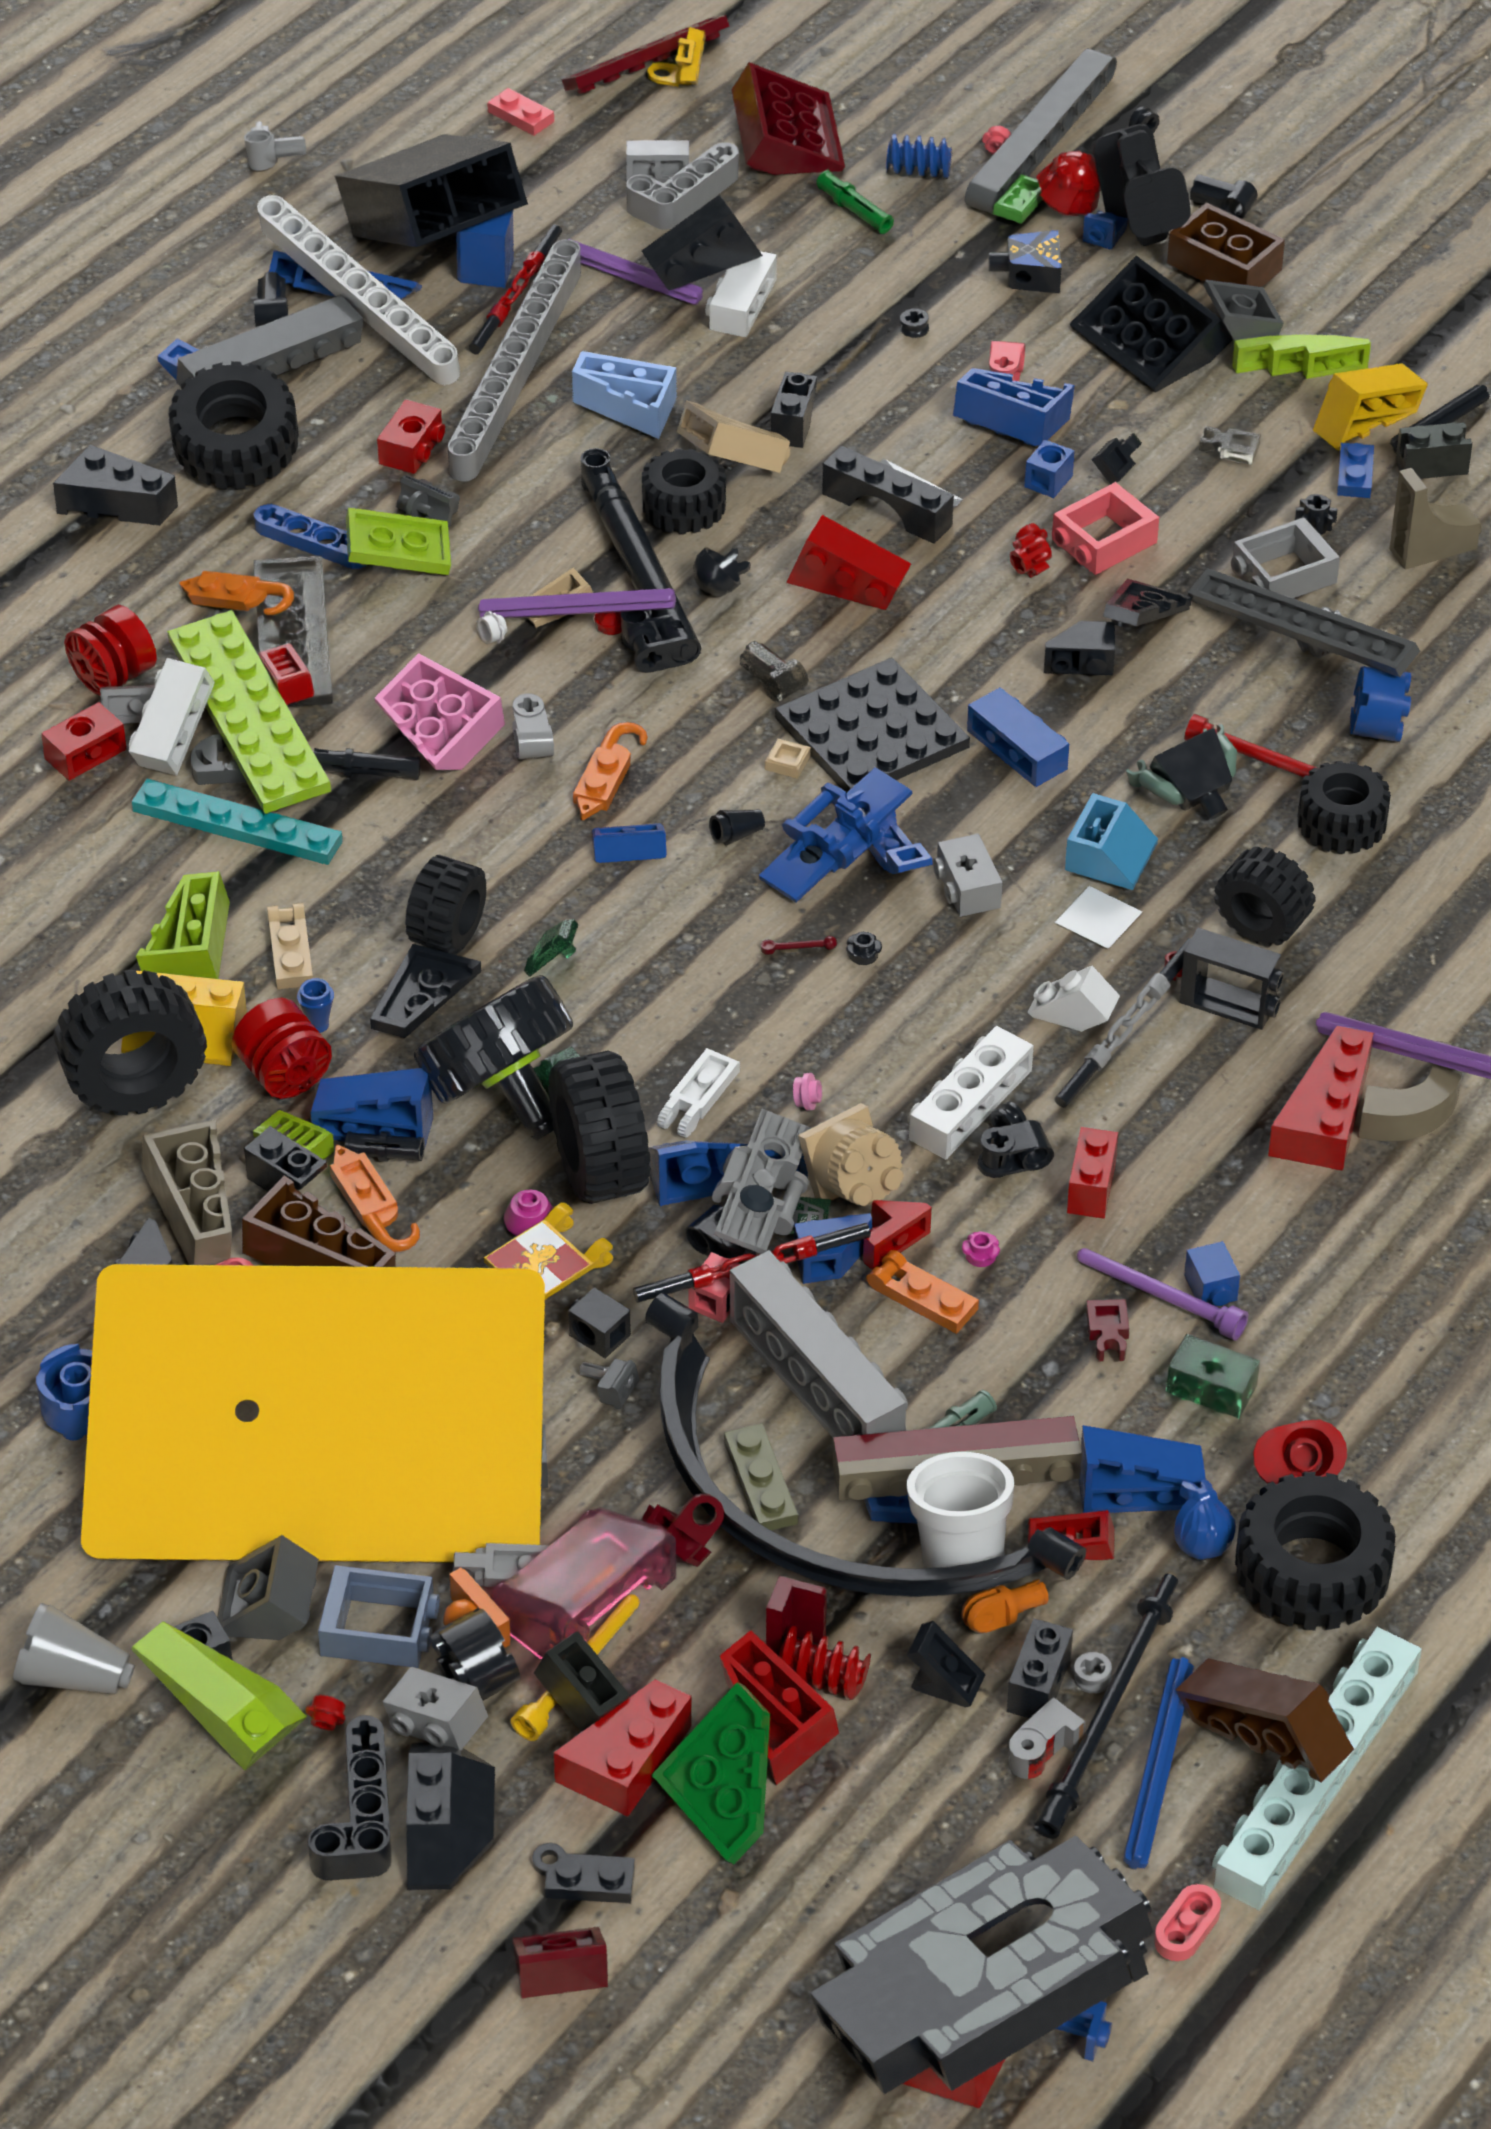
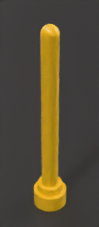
(532, 1719)

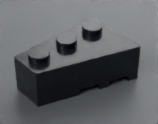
(701, 246)

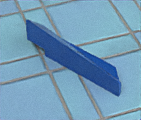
(301, 279)

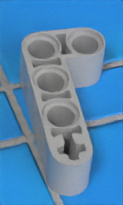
(686, 191)

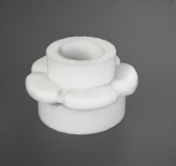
(491, 627)

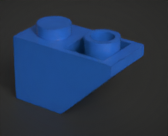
(835, 1261)

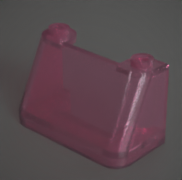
(584, 1577)

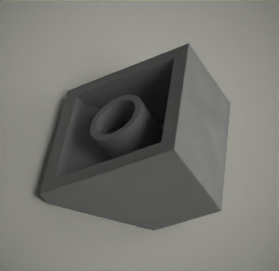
(1244, 309)
(269, 1591)

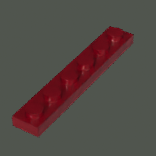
(636, 58)

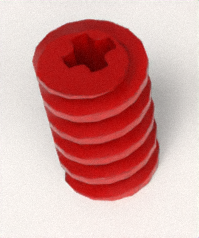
(825, 1665)

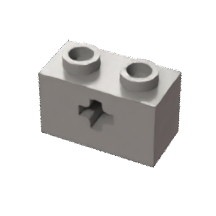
(968, 875)
(435, 1708)

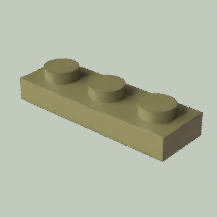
(760, 1477)

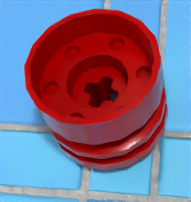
(110, 649)
(281, 1048)

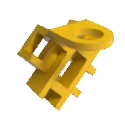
(687, 69)

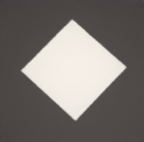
(1098, 917)

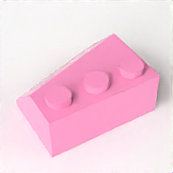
(441, 712)

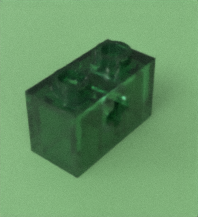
(1212, 1376)

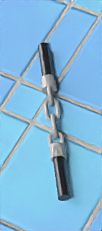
(1100, 1054)

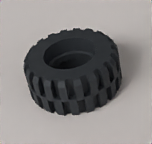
(228, 393)
(117, 1009)
(599, 1126)
(1305, 1590)

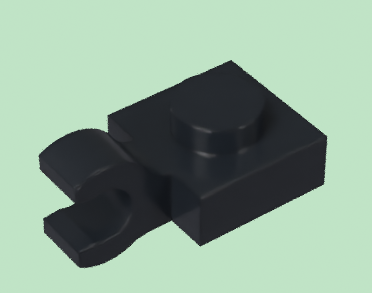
(1115, 459)

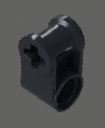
(1018, 1148)
(702, 1238)

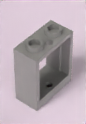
(1298, 537)

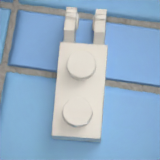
(698, 1091)

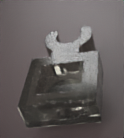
(1233, 446)

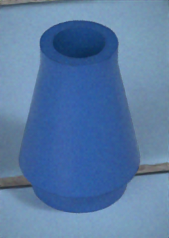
(316, 1002)

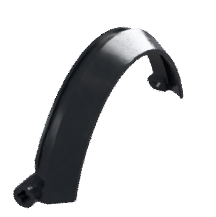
(679, 1389)

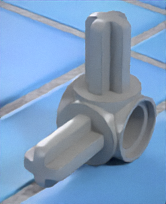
(264, 149)

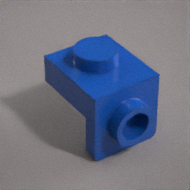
(1092, 2026)

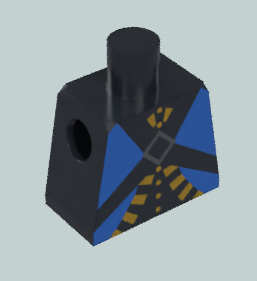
(1030, 261)

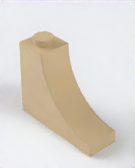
(733, 439)

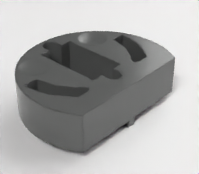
(213, 770)

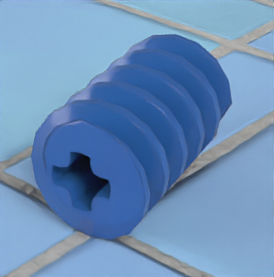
(919, 156)

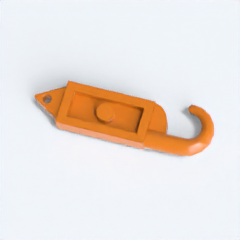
(236, 591)
(605, 770)
(369, 1197)

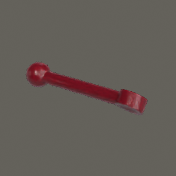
(769, 946)

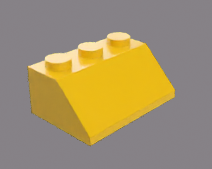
(219, 1008)

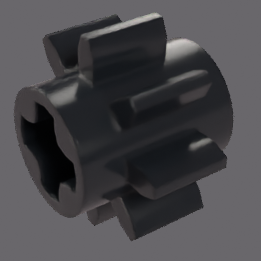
(1317, 512)

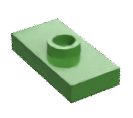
(1019, 199)

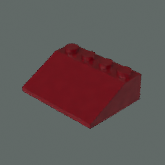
(785, 124)

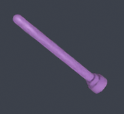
(1229, 1320)

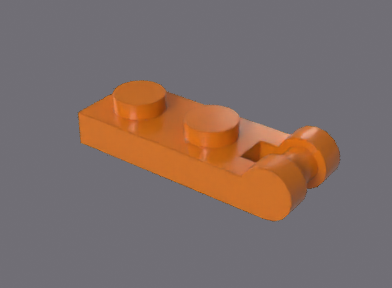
(922, 1292)

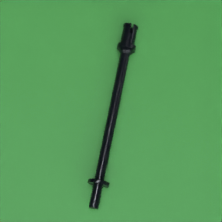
(1063, 1795)

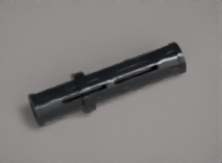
(366, 763)

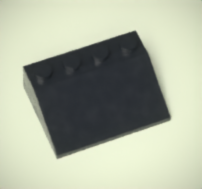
(1152, 326)

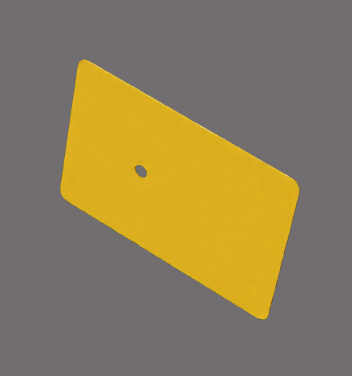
(384, 1423)

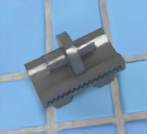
(424, 500)

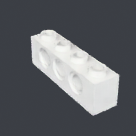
(970, 1092)

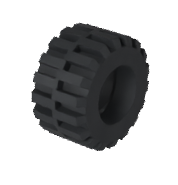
(683, 491)
(1343, 807)
(1264, 896)
(445, 904)

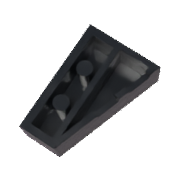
(115, 486)

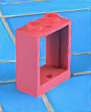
(1138, 525)

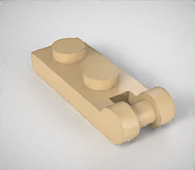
(289, 946)

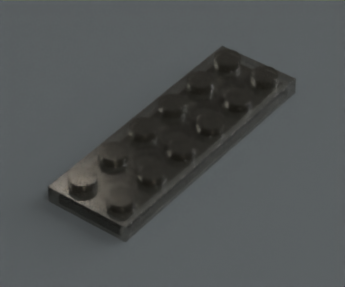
(302, 623)

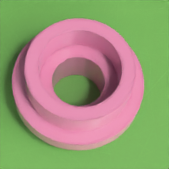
(807, 1091)

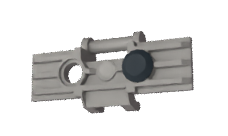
(749, 1178)

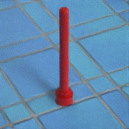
(1198, 723)

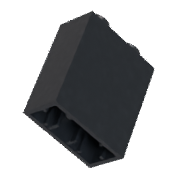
(431, 190)

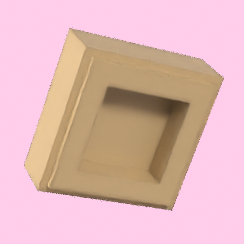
(787, 758)

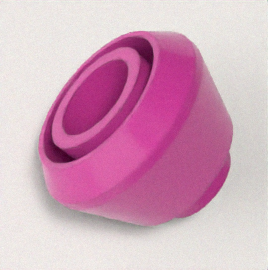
(526, 1210)

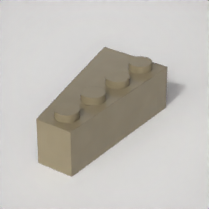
(190, 1189)

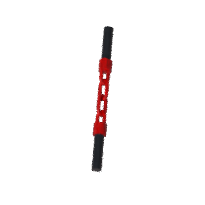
(499, 312)
(703, 1277)

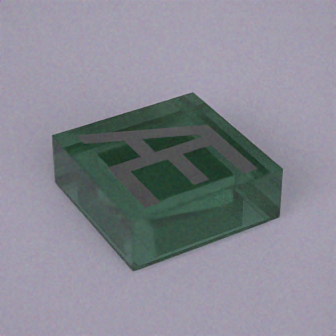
(811, 1209)

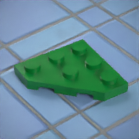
(722, 1773)

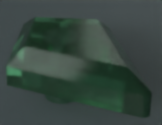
(551, 944)

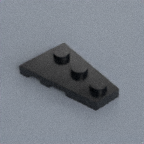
(1142, 603)
(420, 988)

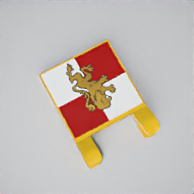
(551, 1253)

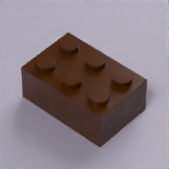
(1225, 249)

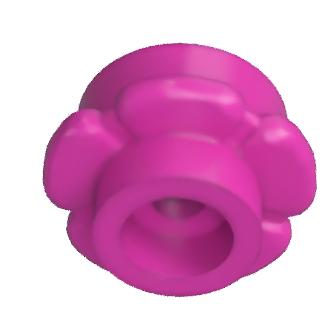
(981, 1249)

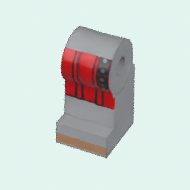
(1043, 1737)

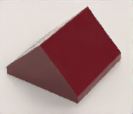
(561, 1962)

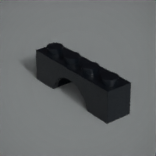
(922, 507)

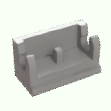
(656, 158)

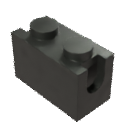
(1434, 450)
(580, 1681)

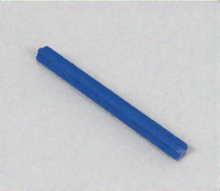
(1157, 1767)

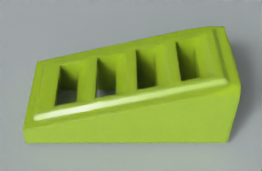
(319, 1139)

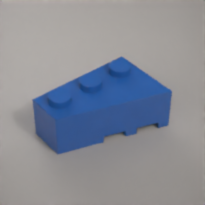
(1011, 406)
(375, 1103)

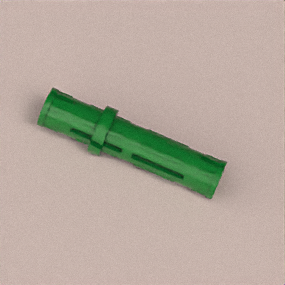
(846, 195)

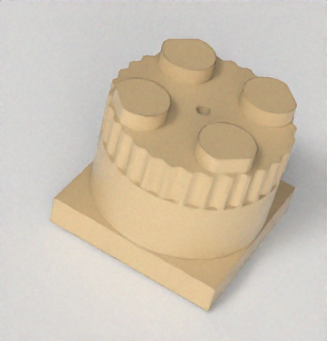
(851, 1158)

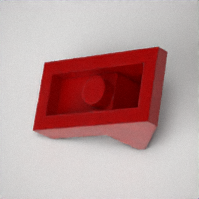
(896, 1228)

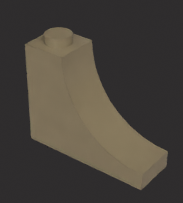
(1427, 530)

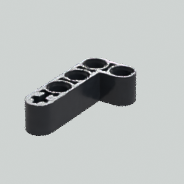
(364, 1831)

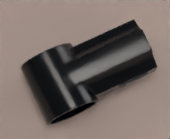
(1232, 198)
(271, 299)

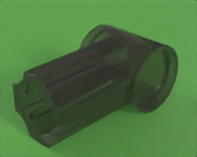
(777, 676)

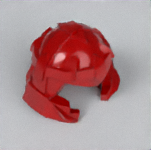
(1070, 184)

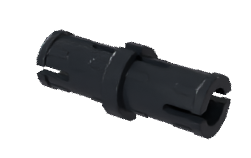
(409, 1147)

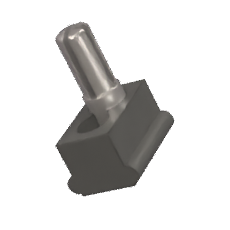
(615, 1381)

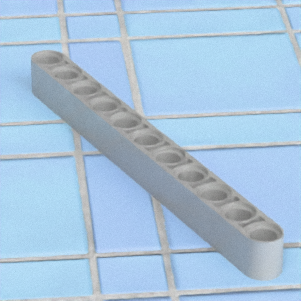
(514, 361)

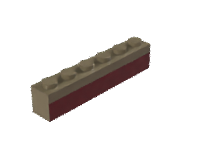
(883, 1461)

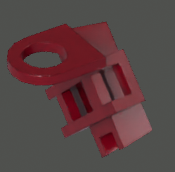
(688, 1534)

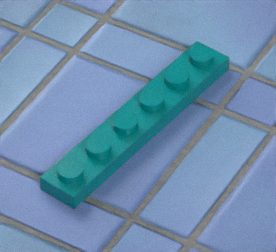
(237, 821)

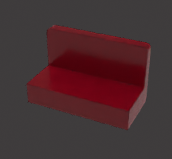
(796, 1605)

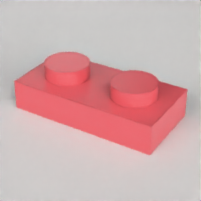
(521, 111)

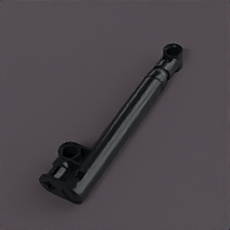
(655, 634)

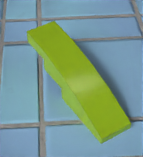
(1301, 352)

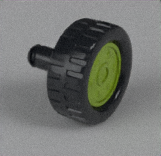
(497, 1047)

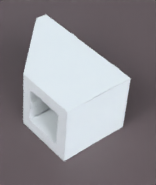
(1076, 1000)

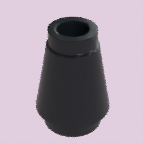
(734, 825)

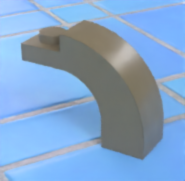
(1410, 1111)

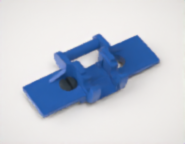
(842, 842)

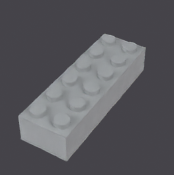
(812, 1351)

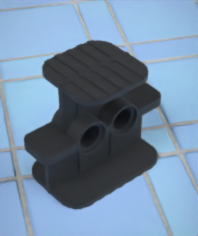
(1136, 185)

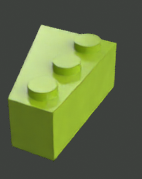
(191, 931)

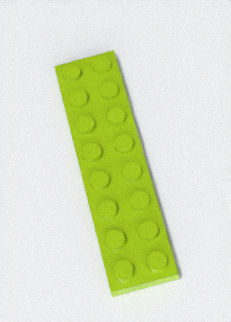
(251, 713)

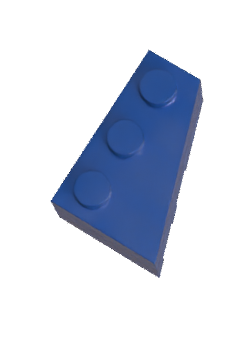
(1135, 1471)

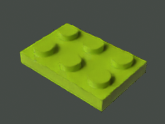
(398, 541)

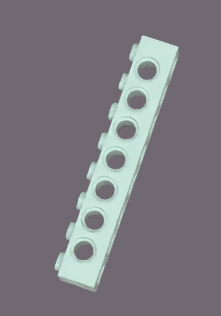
(1373, 1683)

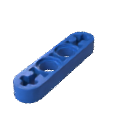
(277, 523)

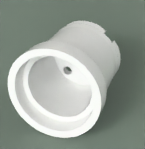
(960, 1507)

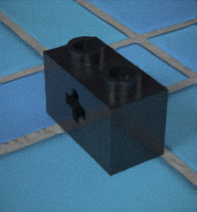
(1039, 1668)

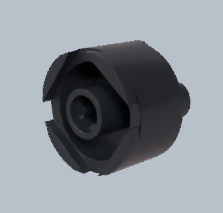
(474, 1653)

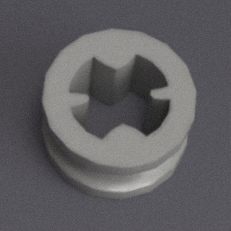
(1097, 1681)

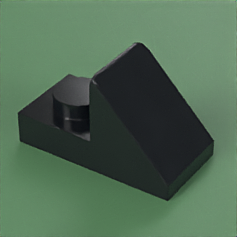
(943, 1667)

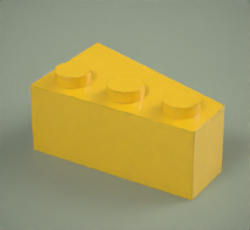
(1367, 399)

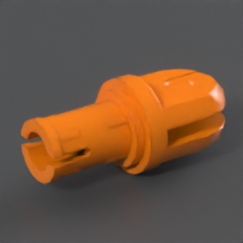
(1001, 1605)

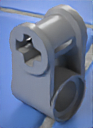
(531, 728)

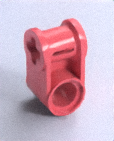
(1007, 358)

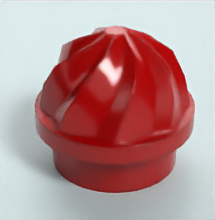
(608, 623)

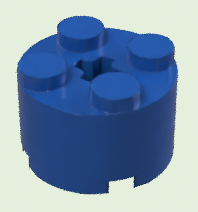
(1380, 704)
(65, 1390)

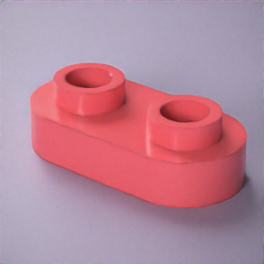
(1186, 1926)

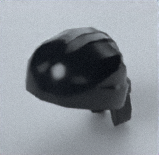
(718, 573)

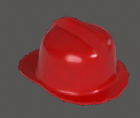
(1299, 1449)

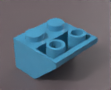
(1109, 843)

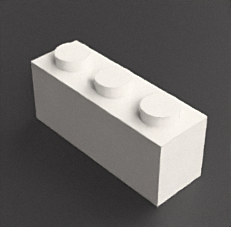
(741, 295)
(171, 716)

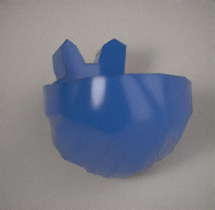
(1203, 1523)

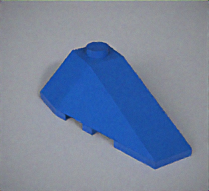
(693, 1168)

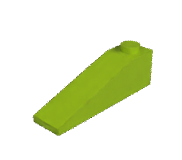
(227, 1699)

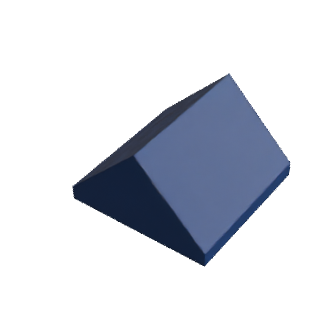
(486, 252)

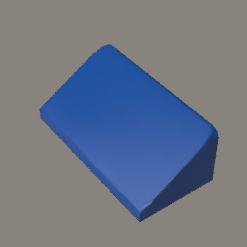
(629, 843)

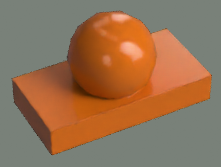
(468, 1597)

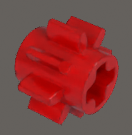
(1030, 555)

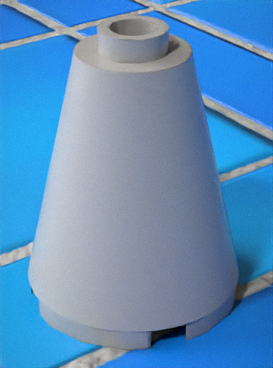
(70, 1656)

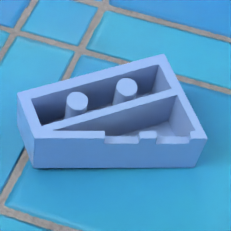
(625, 390)

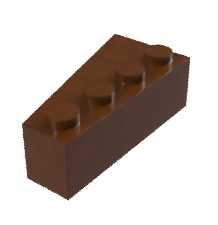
(296, 1231)
(1268, 1713)

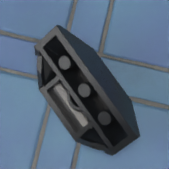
(446, 1814)

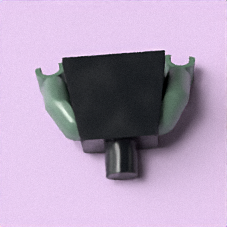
(1191, 772)

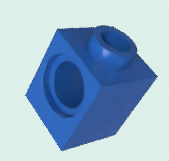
(1049, 468)

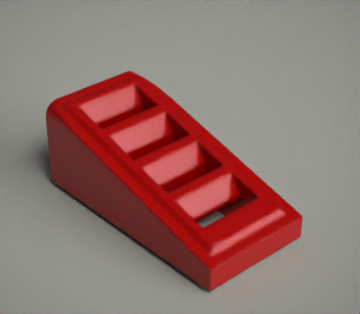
(288, 673)
(1085, 1523)

